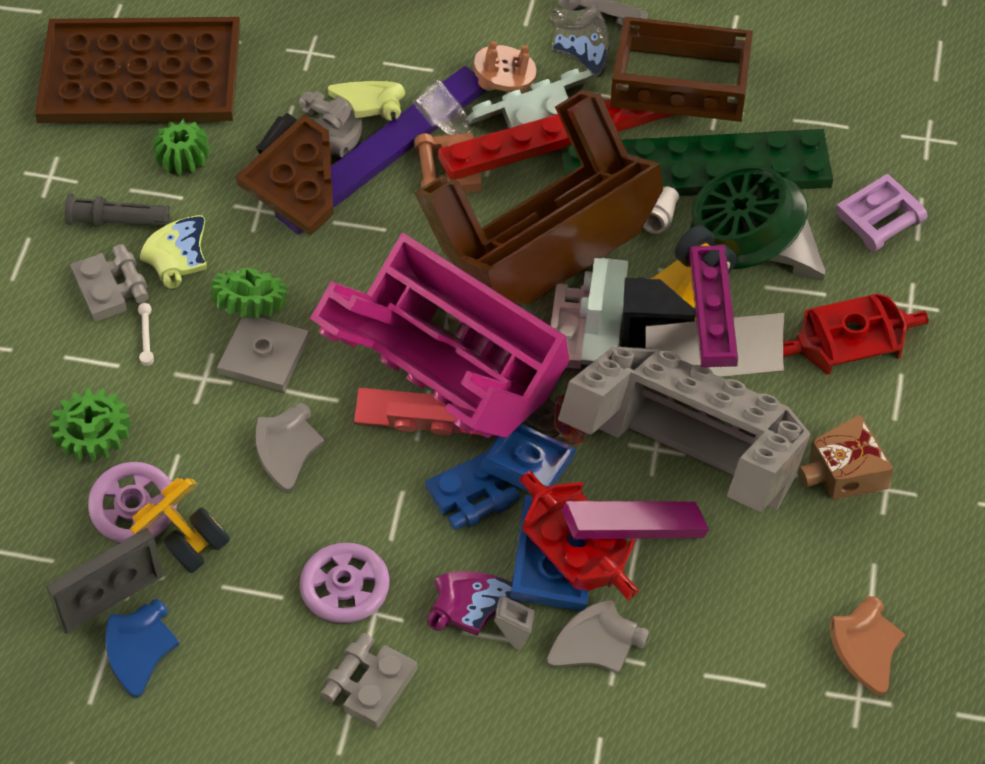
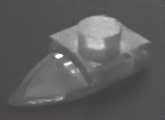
(442, 109)

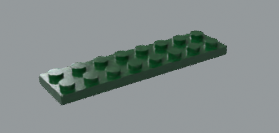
(693, 161)

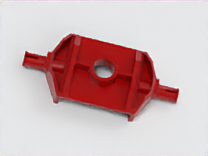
(829, 342)
(587, 567)

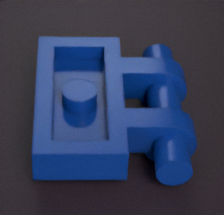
(465, 484)

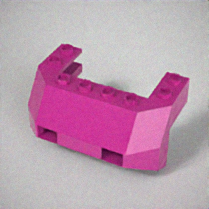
(493, 371)

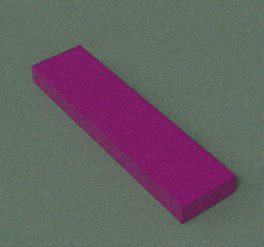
(713, 309)
(634, 519)

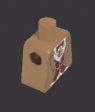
(847, 461)

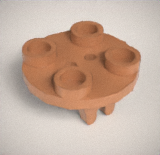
(504, 68)

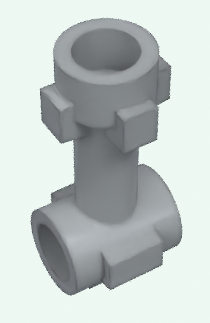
(333, 113)

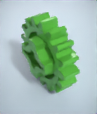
(248, 293)
(90, 425)

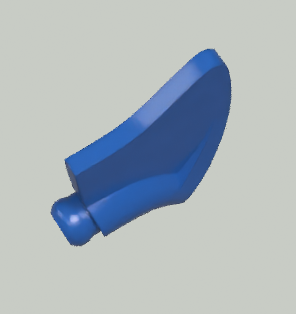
(137, 645)

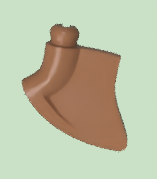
(866, 644)

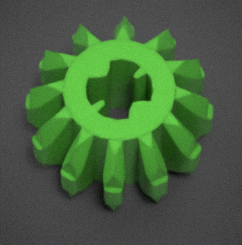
(181, 147)

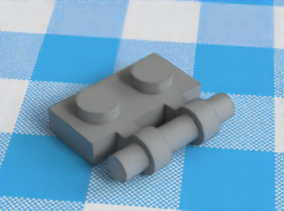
(99, 287)
(379, 686)

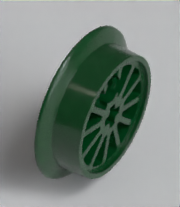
(758, 210)

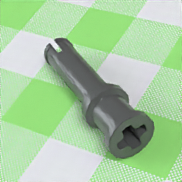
(101, 212)

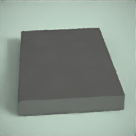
(105, 580)

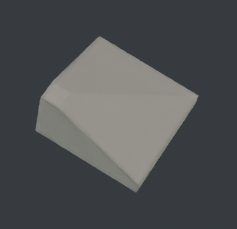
(514, 621)

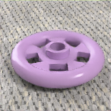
(108, 485)
(365, 602)

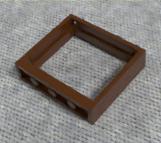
(680, 95)

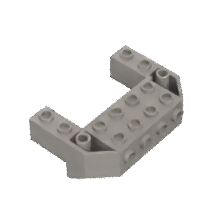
(694, 414)

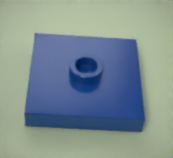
(526, 451)

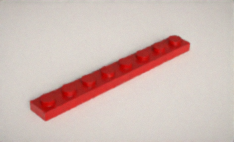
(525, 142)

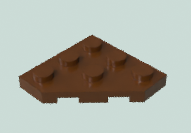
(295, 175)

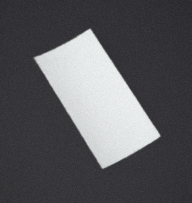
(757, 341)

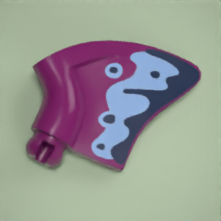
(467, 600)

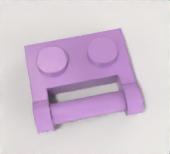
(876, 203)

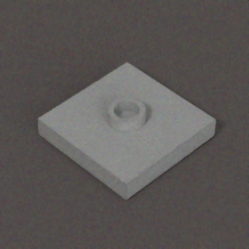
(263, 353)

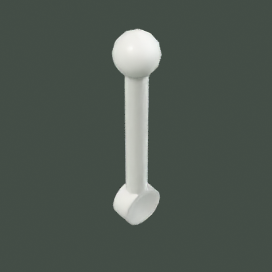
(146, 356)

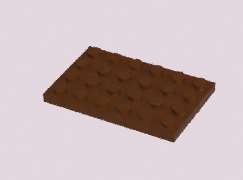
(139, 70)

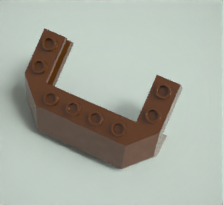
(559, 226)

